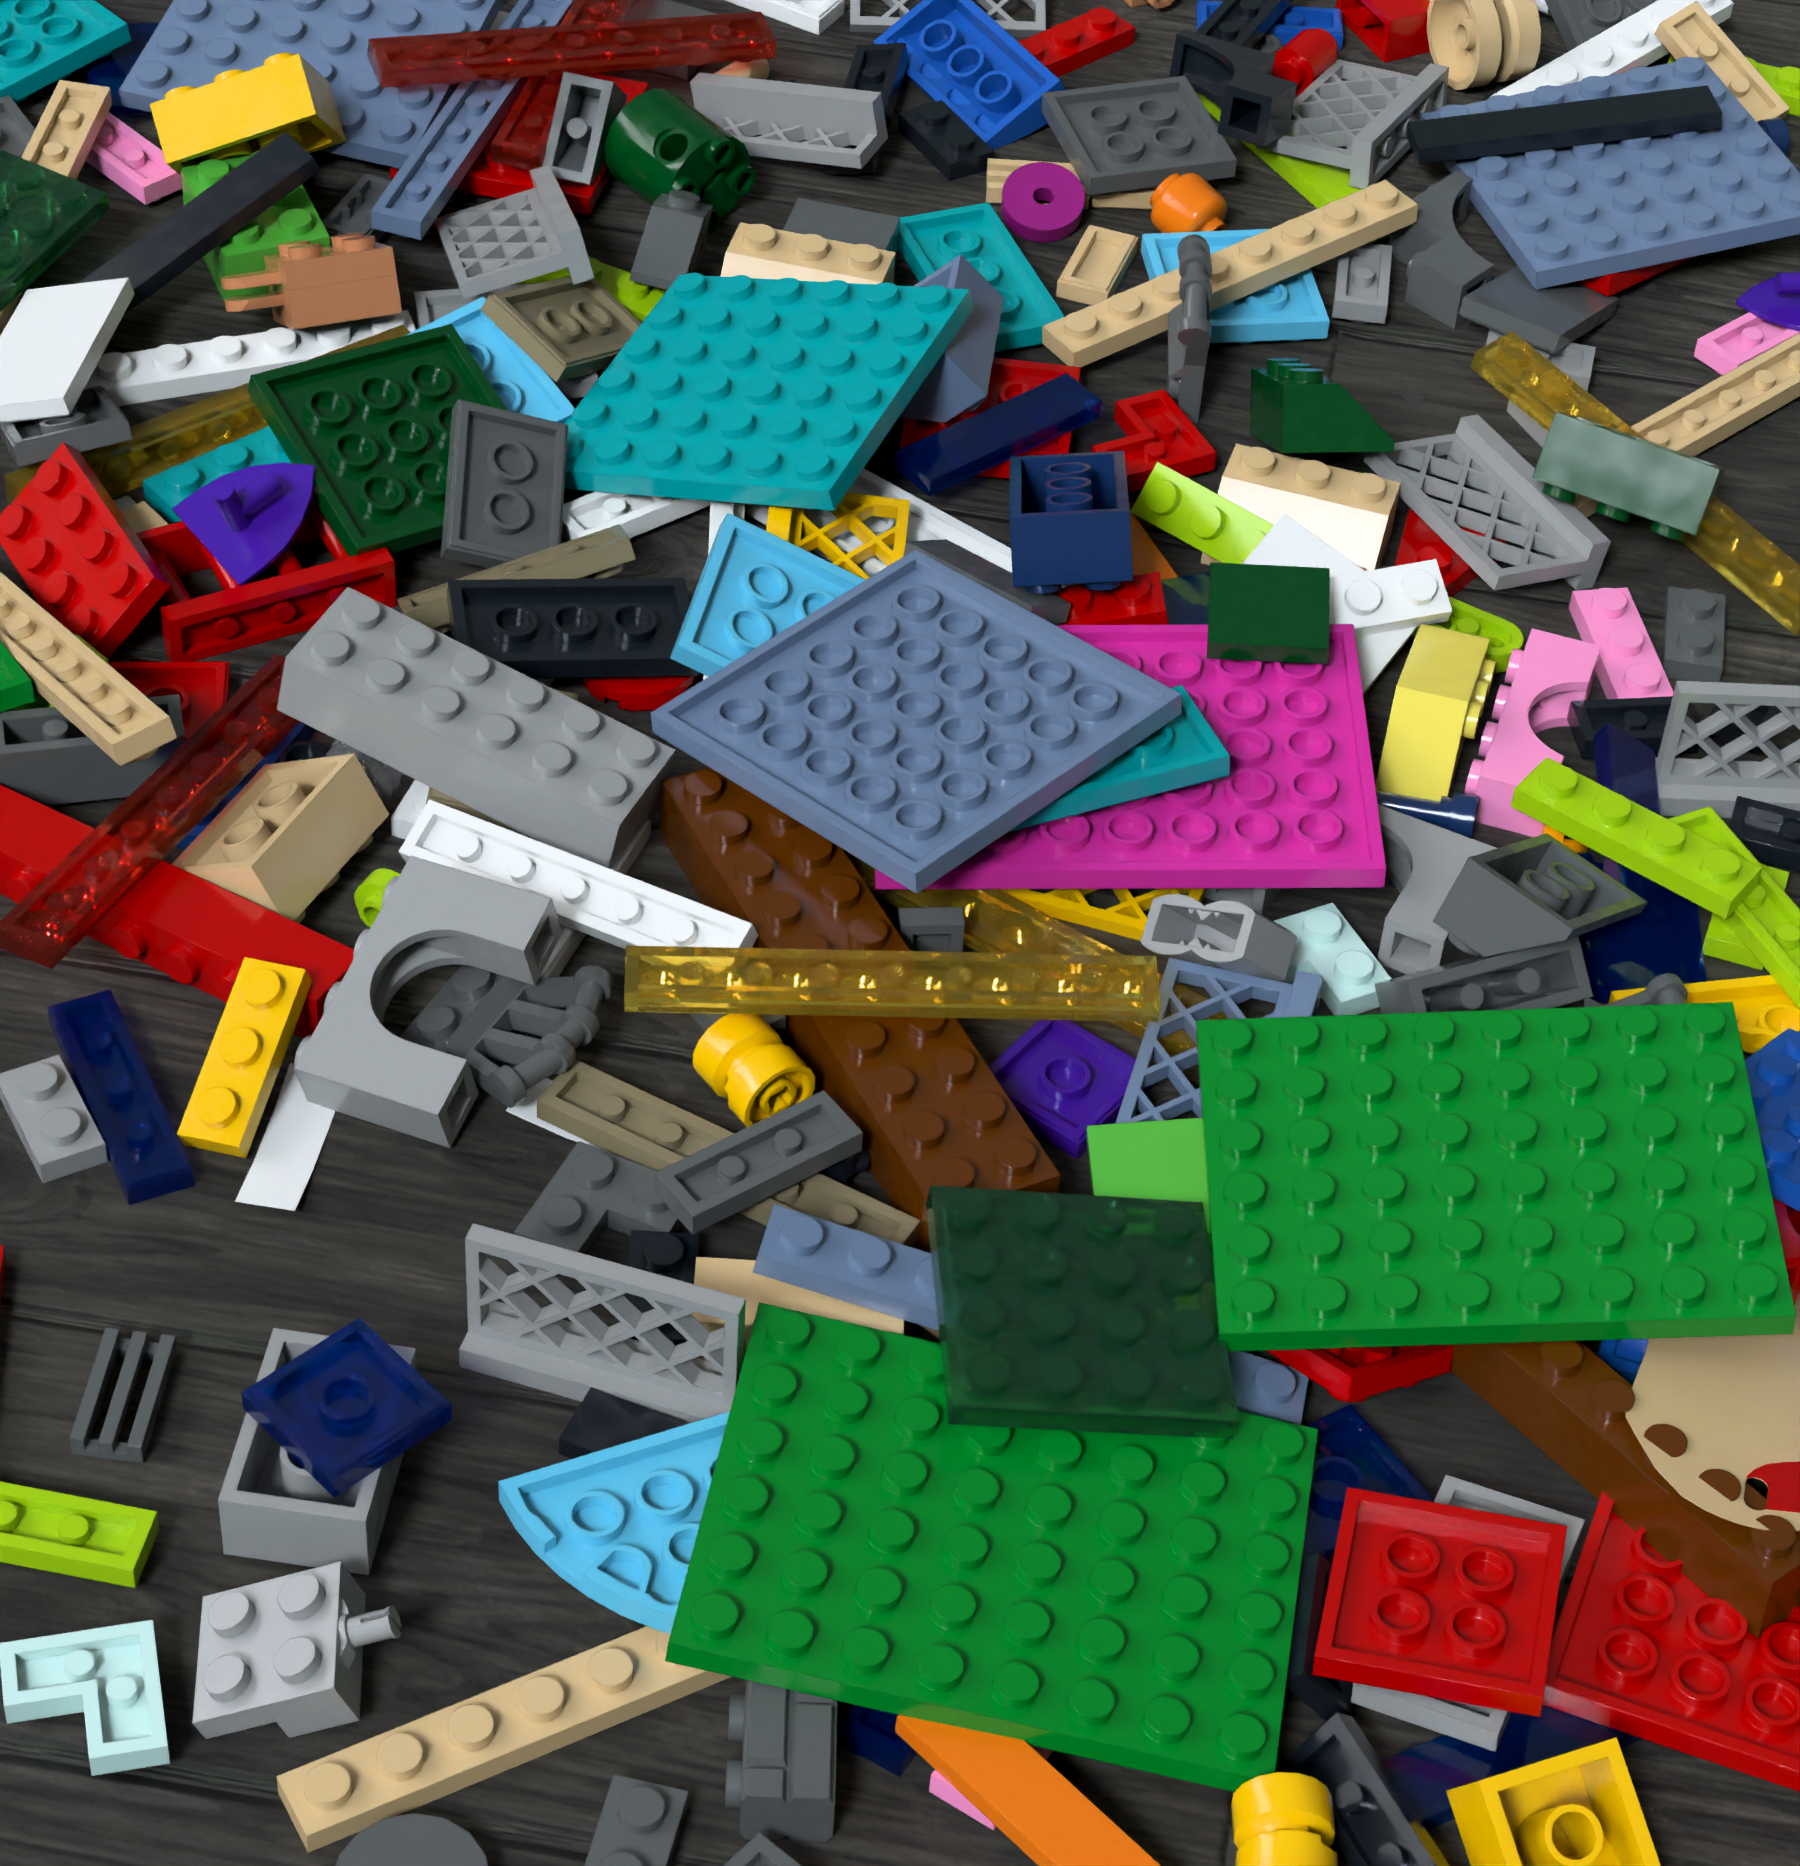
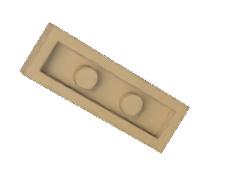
(1696, 35)

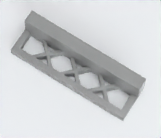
(794, 113)

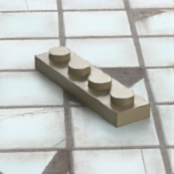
(594, 555)

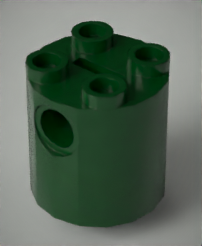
(669, 145)

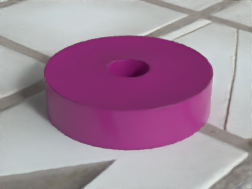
(1040, 221)

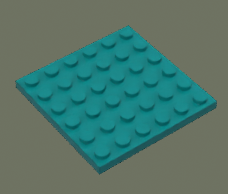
(759, 389)

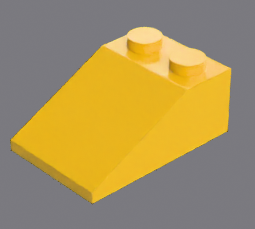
(1556, 1813)

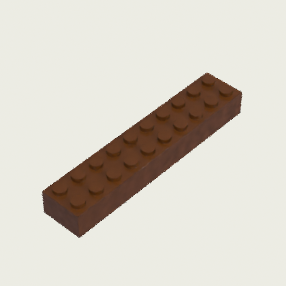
(905, 1081)

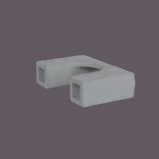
(1423, 867)
(425, 922)

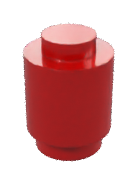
(1305, 57)

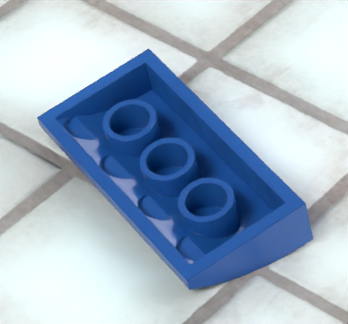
(974, 68)

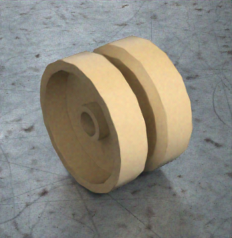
(1484, 39)

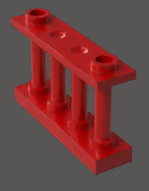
(263, 608)

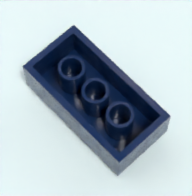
(1070, 521)

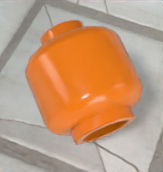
(1187, 205)

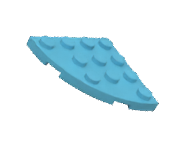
(622, 1517)

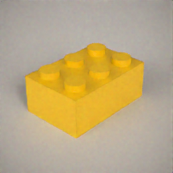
(248, 112)

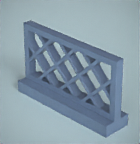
(1227, 991)

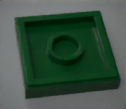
(1268, 613)

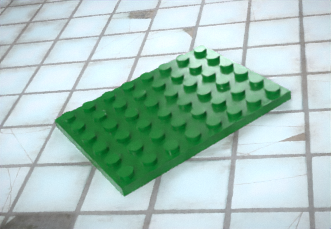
(1487, 1178)
(996, 1576)

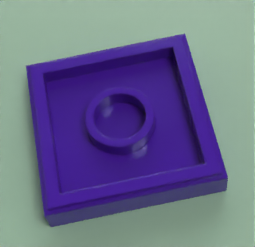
(1064, 1082)

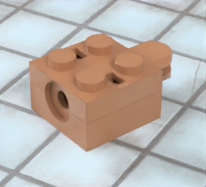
(322, 284)

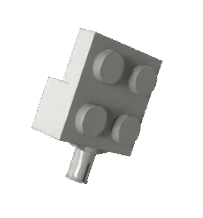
(286, 1653)

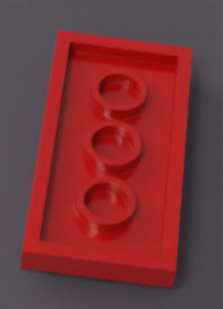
(80, 553)

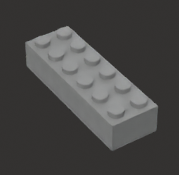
(474, 729)

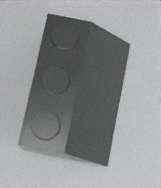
(1530, 898)

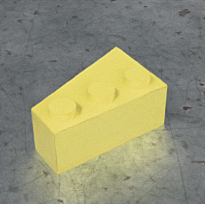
(1434, 711)

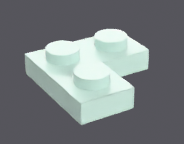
(1333, 949)
(95, 1671)

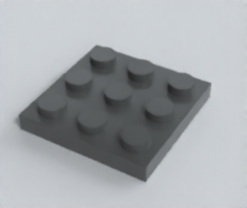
(1137, 134)

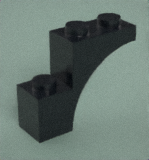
(1240, 82)

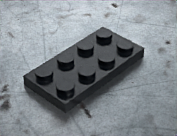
(573, 625)

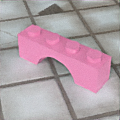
(1543, 683)

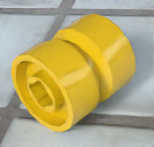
(751, 1067)
(1283, 1821)

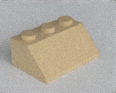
(780, 254)
(1335, 504)
(288, 833)

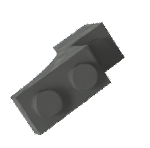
(1437, 257)

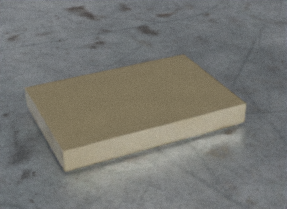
(563, 325)

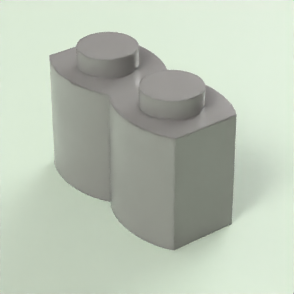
(1218, 936)

